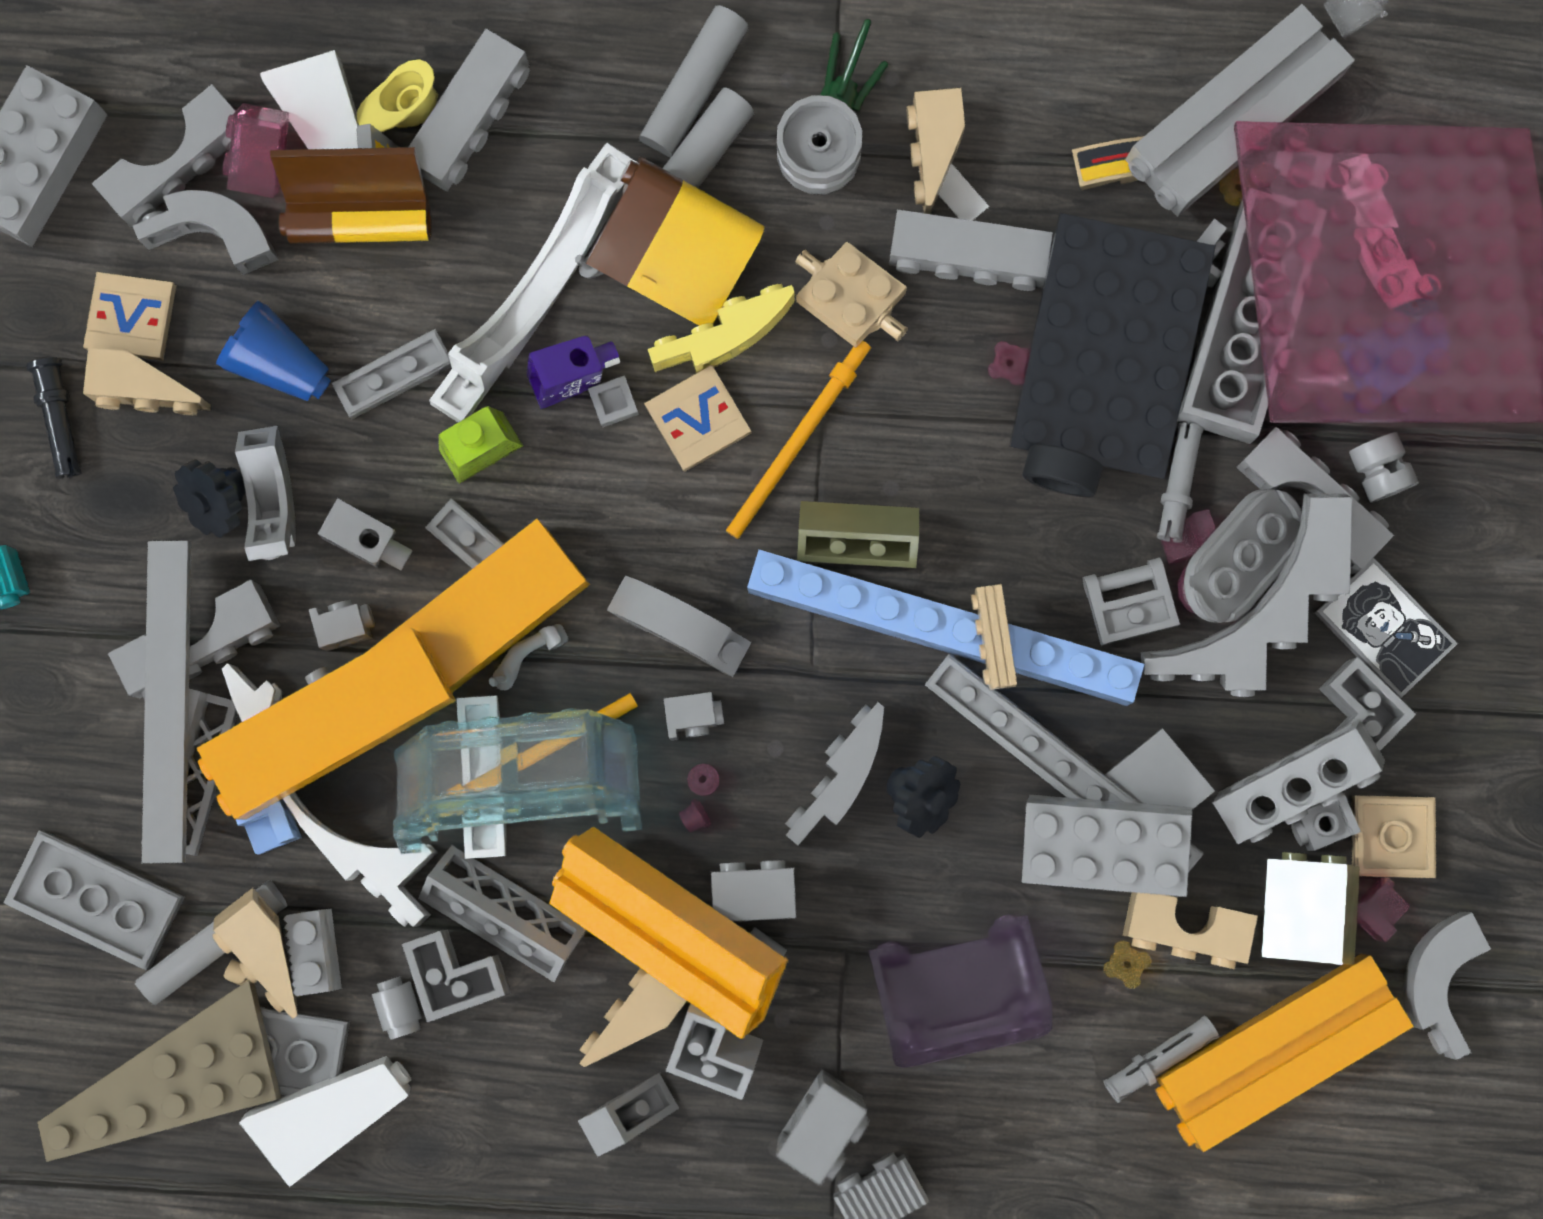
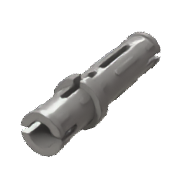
(1177, 497)
(1165, 1056)

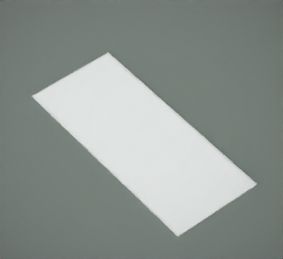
(961, 196)

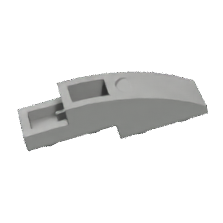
(852, 763)

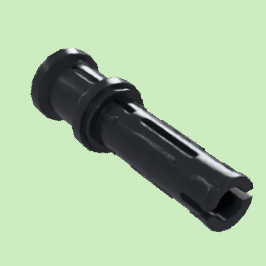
(52, 399)

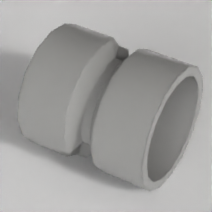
(1383, 467)

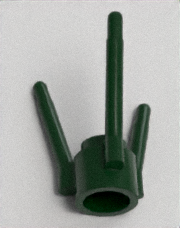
(843, 87)

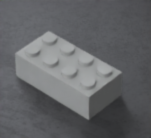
(41, 146)
(1107, 845)
(822, 1127)

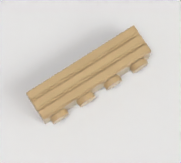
(995, 637)

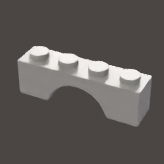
(140, 189)
(1281, 464)
(240, 618)

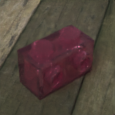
(253, 134)

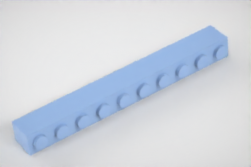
(940, 627)

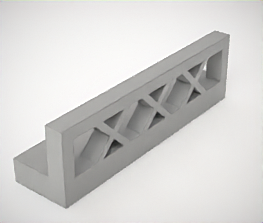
(197, 708)
(496, 918)

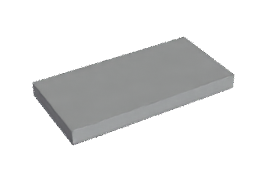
(94, 900)

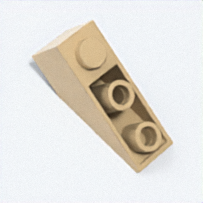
(939, 130)
(123, 378)
(257, 940)
(643, 1013)

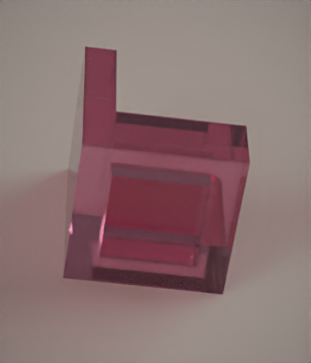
(1195, 533)
(1381, 909)

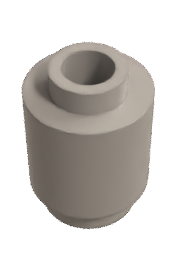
(397, 1007)

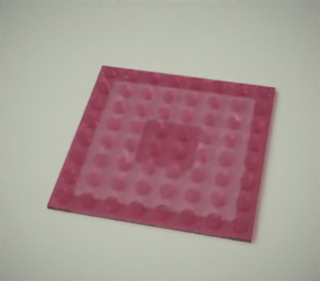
(1395, 271)

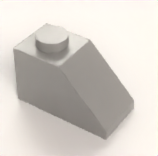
(628, 1115)

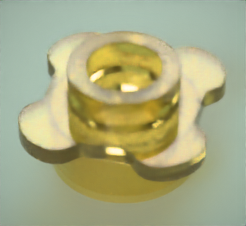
(1123, 953)

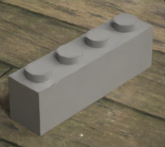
(468, 109)
(970, 250)

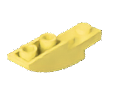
(741, 326)

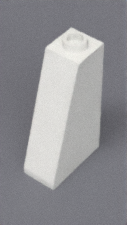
(316, 100)
(323, 1117)

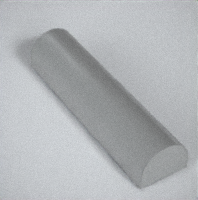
(694, 81)
(710, 137)
(194, 955)

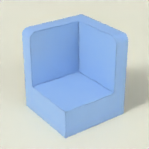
(271, 828)

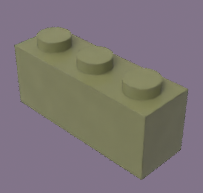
(858, 534)

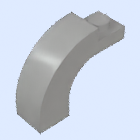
(213, 214)
(268, 493)
(679, 624)
(1429, 975)

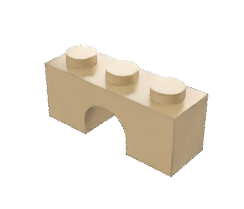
(1224, 937)

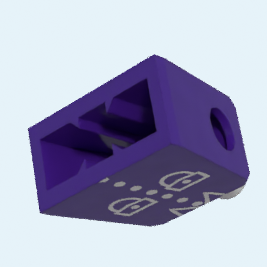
(554, 372)

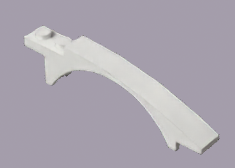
(498, 342)
(384, 868)

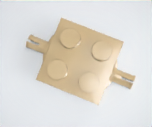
(851, 294)

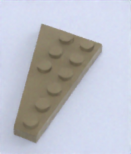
(192, 1074)

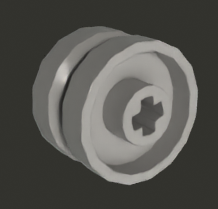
(812, 123)

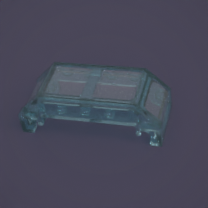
(516, 773)

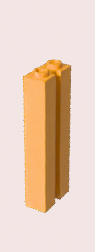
(496, 604)
(324, 725)
(667, 931)
(1282, 1053)

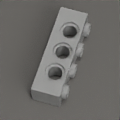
(1349, 744)

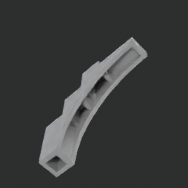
(1239, 652)

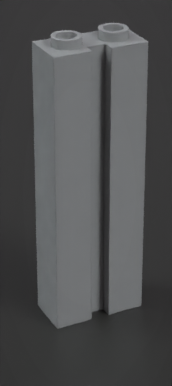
(1264, 84)

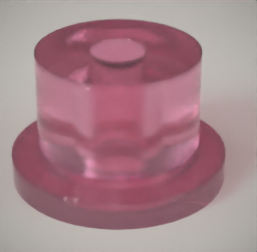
(703, 788)
(695, 816)

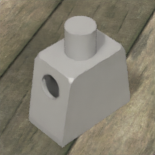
(347, 527)

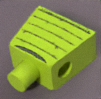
(477, 442)

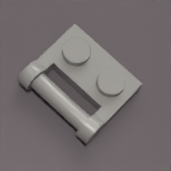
(1133, 614)

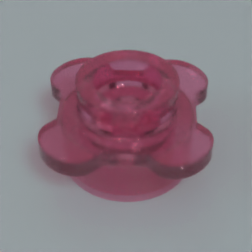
(1009, 352)

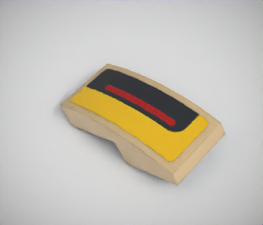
(1104, 163)

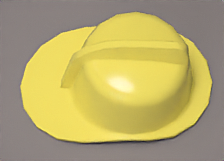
(401, 99)

